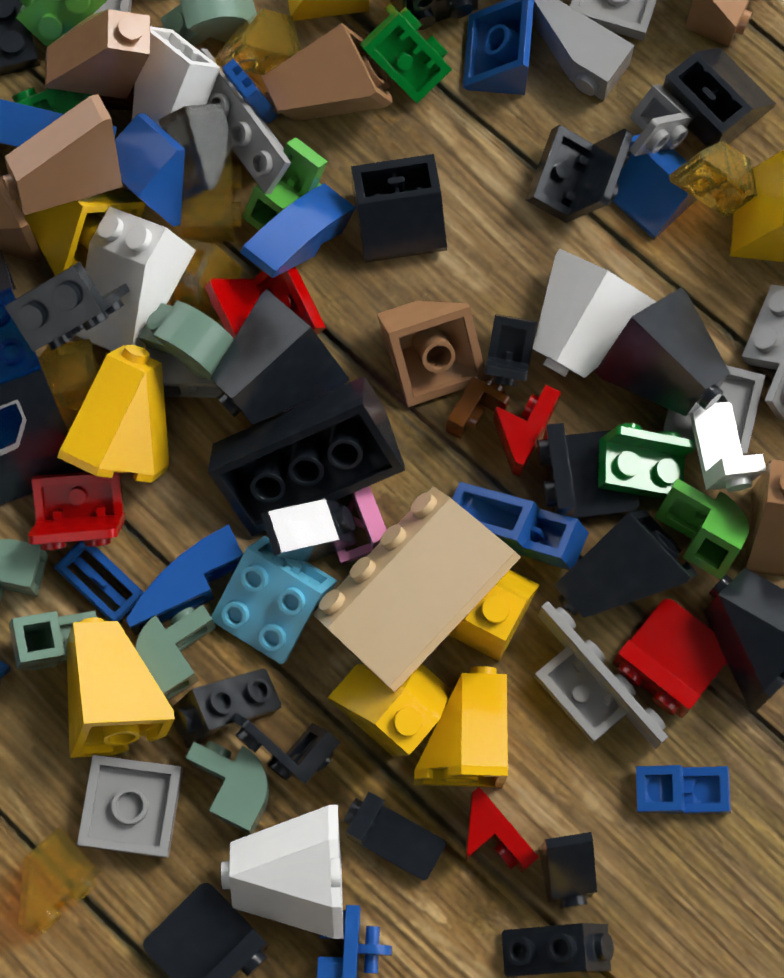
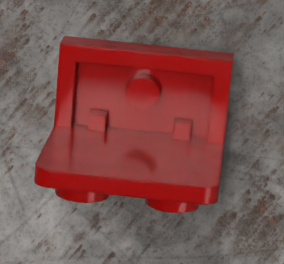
(236, 298)
(76, 509)
(671, 658)

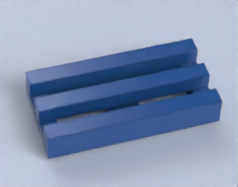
(249, 91)
(125, 606)

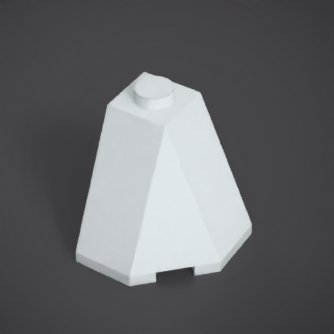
(583, 314)
(291, 873)

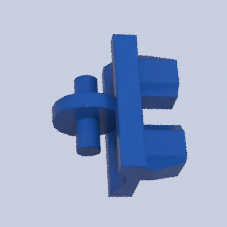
(348, 965)

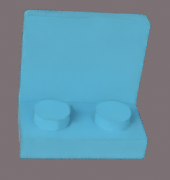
(271, 600)

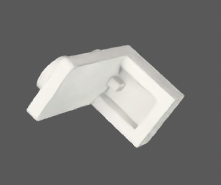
(721, 450)

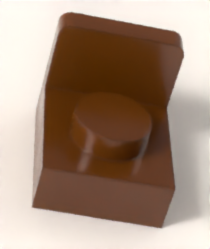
(469, 411)

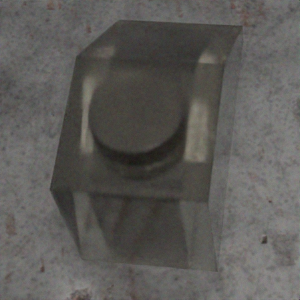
(206, 143)

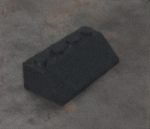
(307, 454)

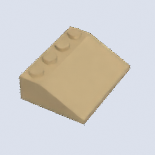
(415, 586)

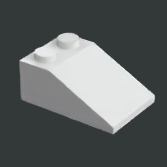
(142, 257)

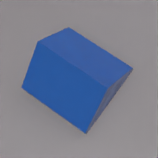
(499, 48)
(152, 166)
(647, 192)

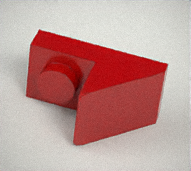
(521, 436)
(489, 823)

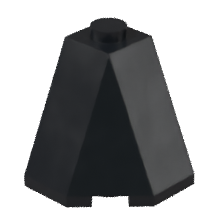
(667, 357)
(274, 363)
(624, 566)
(750, 632)

